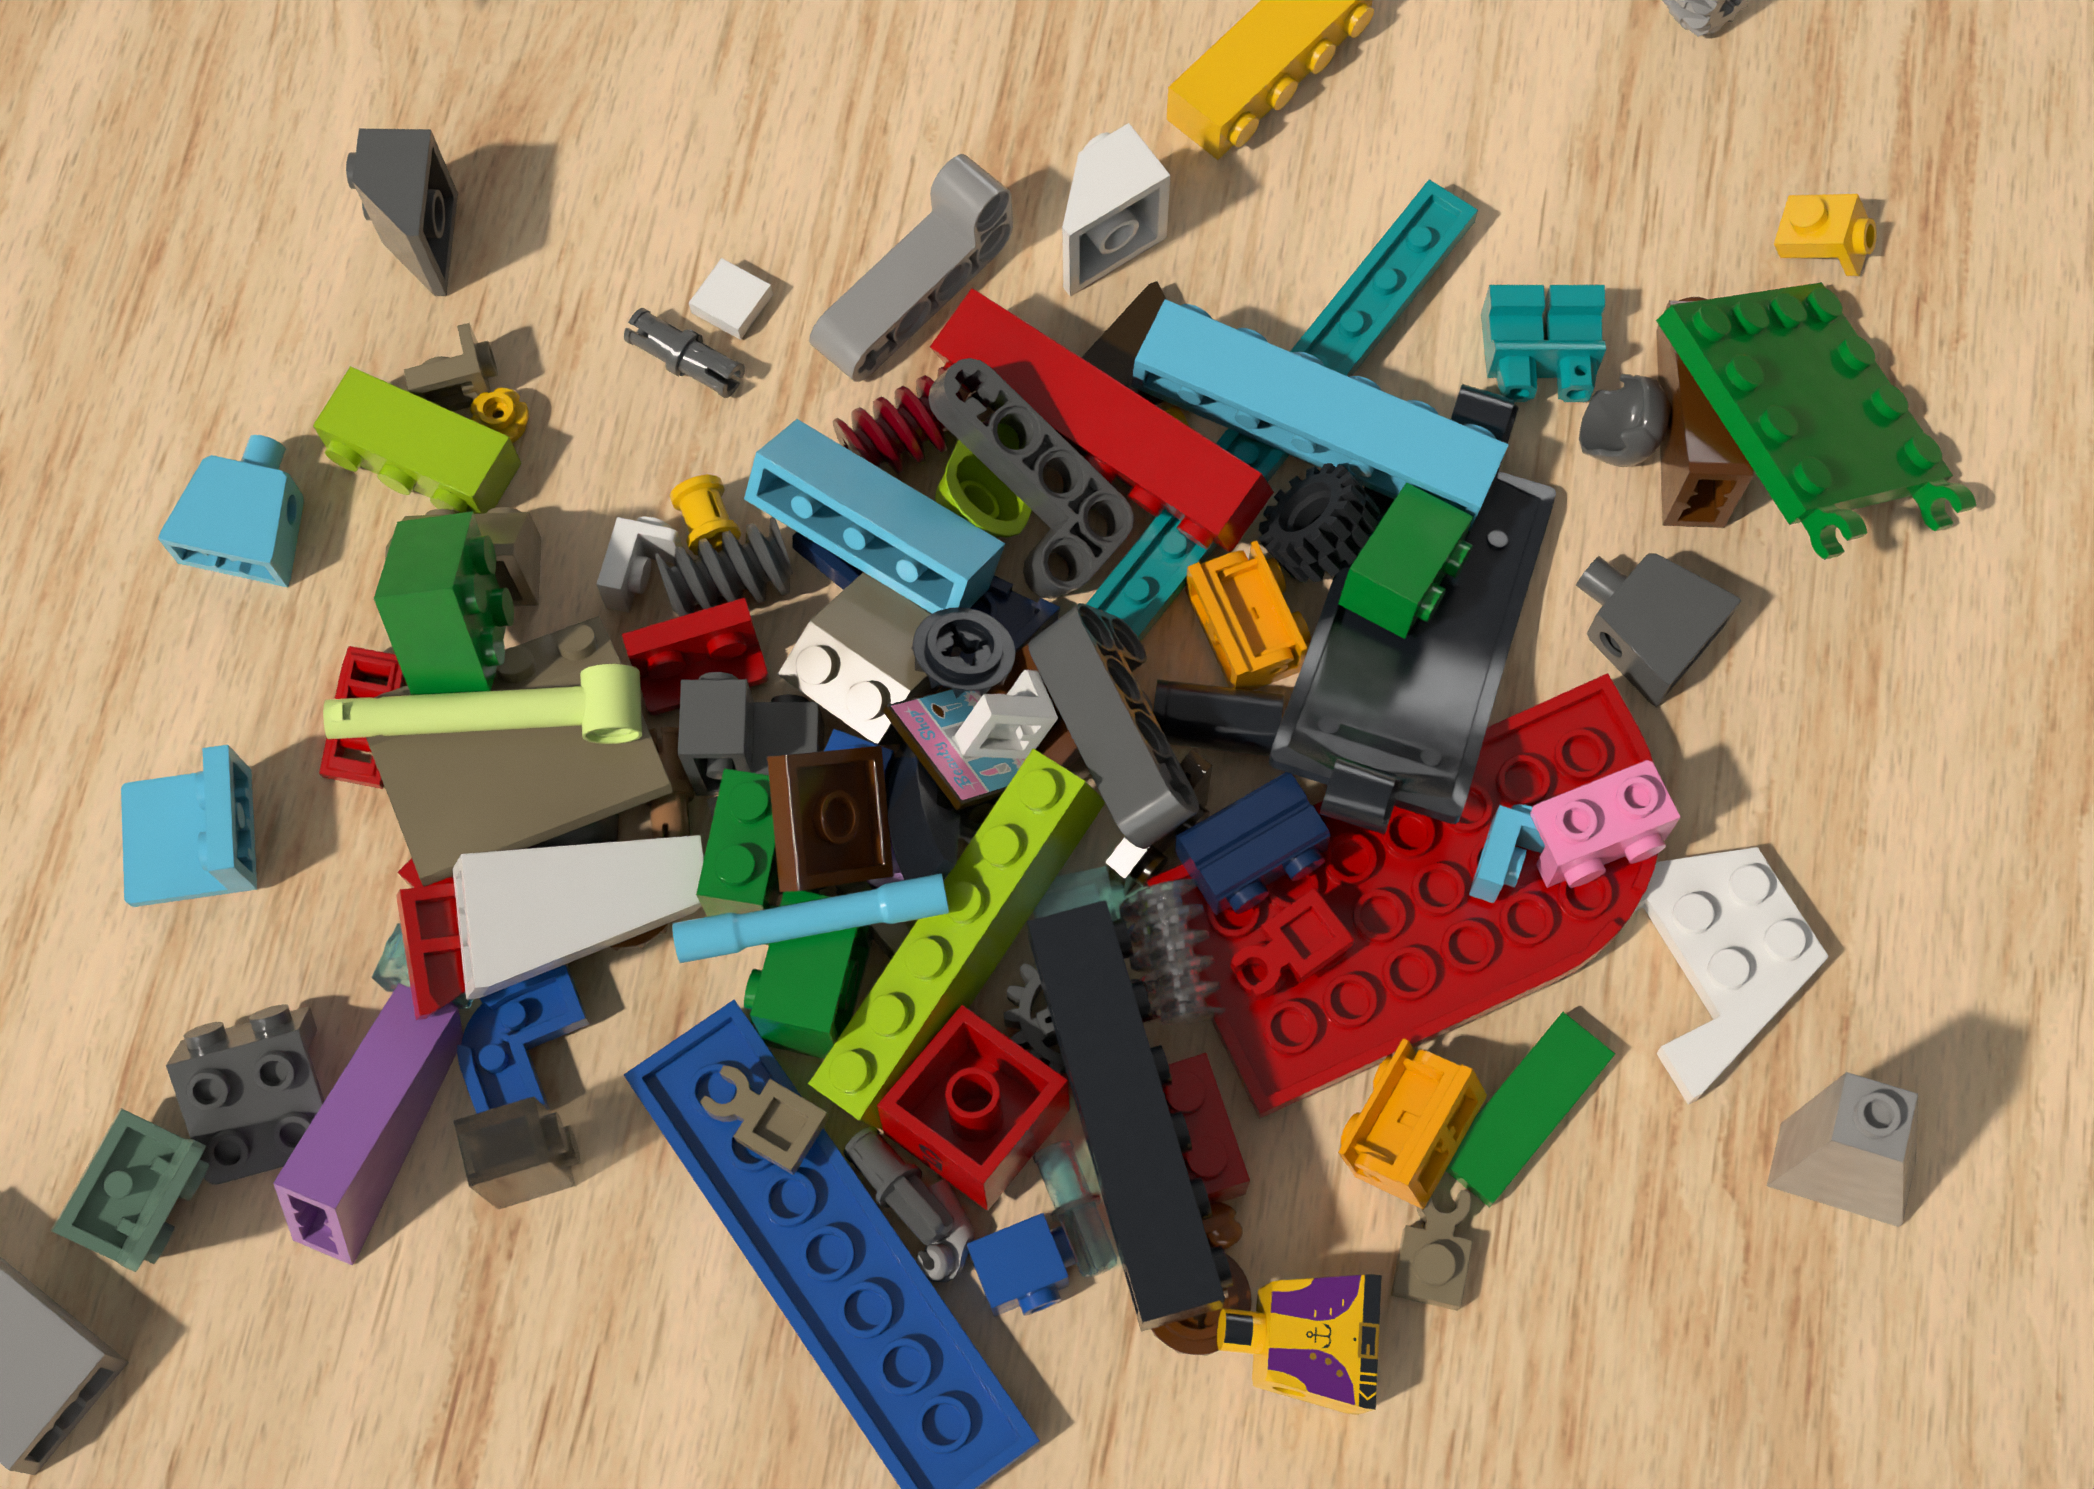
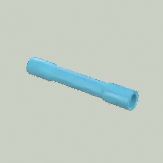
(734, 932)

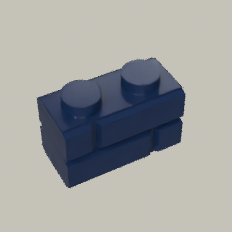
(1253, 845)

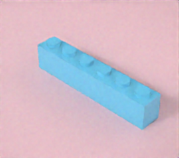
(1313, 410)

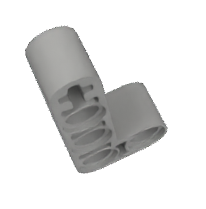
(921, 273)

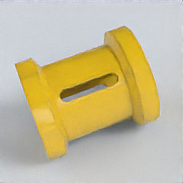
(703, 510)

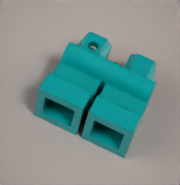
(1544, 338)

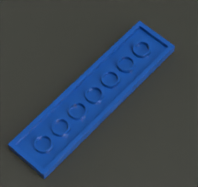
(836, 1271)

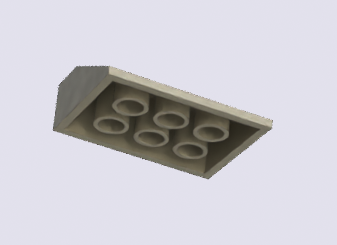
(515, 784)

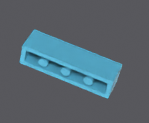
(872, 520)

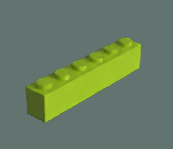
(955, 953)

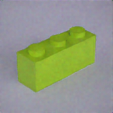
(416, 444)

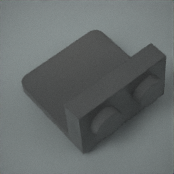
(247, 1090)

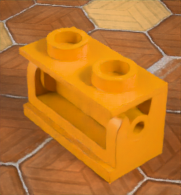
(1248, 618)
(1411, 1123)

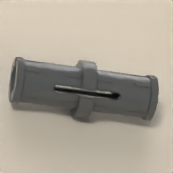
(684, 352)

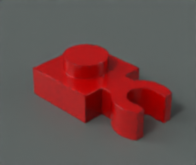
(1299, 939)

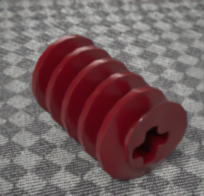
(894, 428)

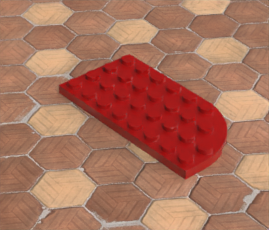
(1422, 944)

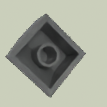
(407, 199)

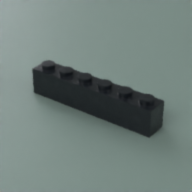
(1125, 1115)

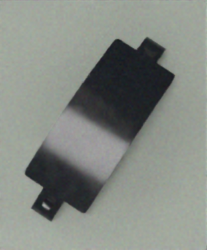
(1409, 715)

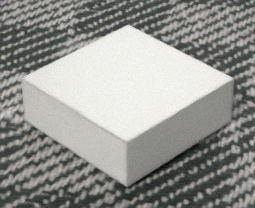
(731, 298)

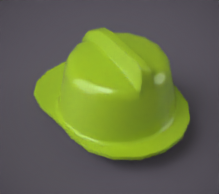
(979, 495)

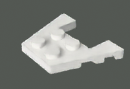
(1738, 948)

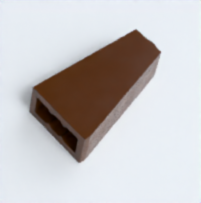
(1699, 458)

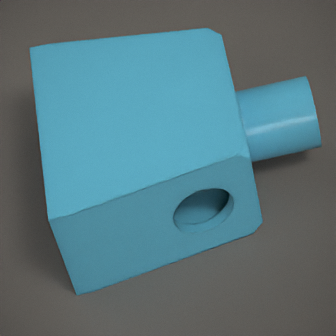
(239, 516)

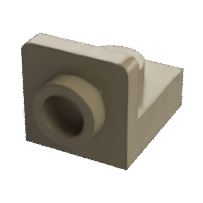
(457, 379)

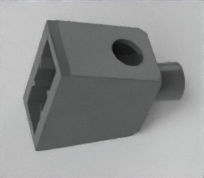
(1654, 620)

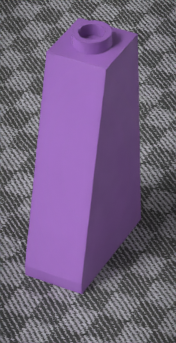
(367, 1127)

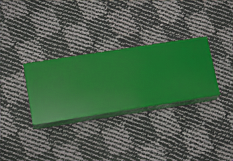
(1527, 1108)

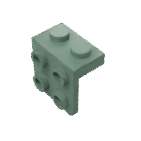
(131, 1191)

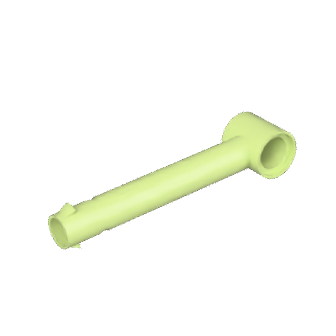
(603, 705)

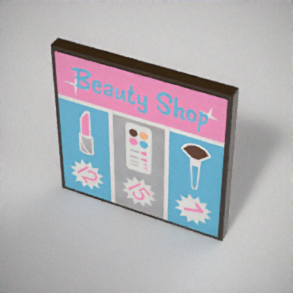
(929, 730)

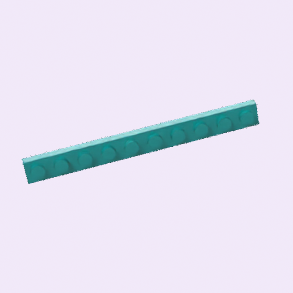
(1342, 340)

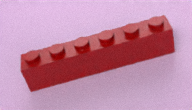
(1112, 425)

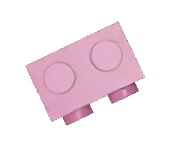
(1602, 823)

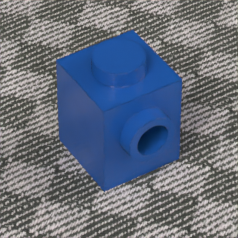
(1023, 1265)

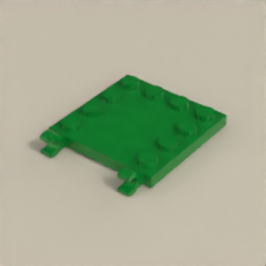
(1811, 410)

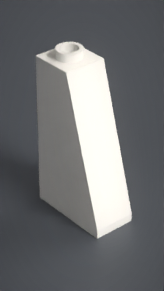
(560, 903)

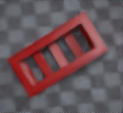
(352, 683)

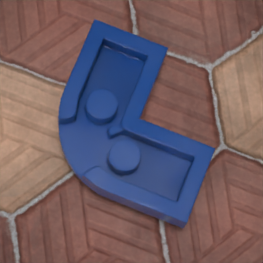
(505, 1027)

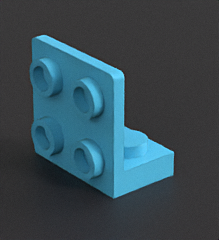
(190, 832)

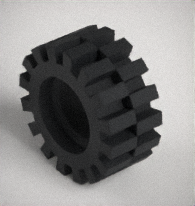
(1319, 522)

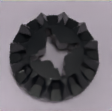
(971, 632)

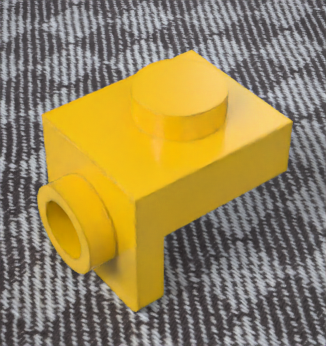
(1827, 229)

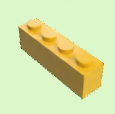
(1259, 67)

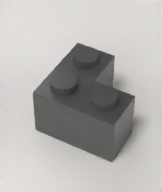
(730, 731)

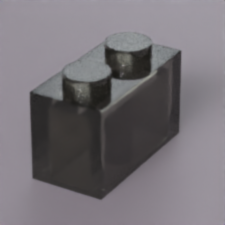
(517, 1152)

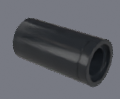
(1218, 716)

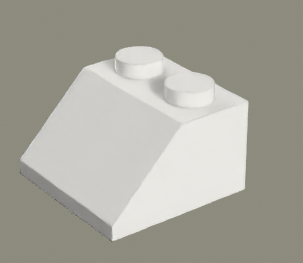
(1113, 207)

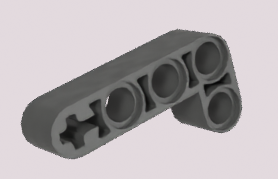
(1023, 473)
(1088, 672)

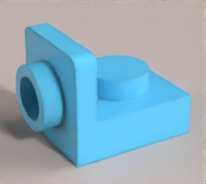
(1500, 857)

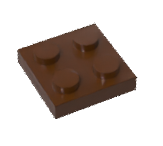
(830, 818)

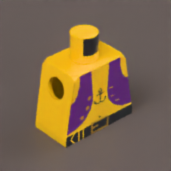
(1312, 1340)

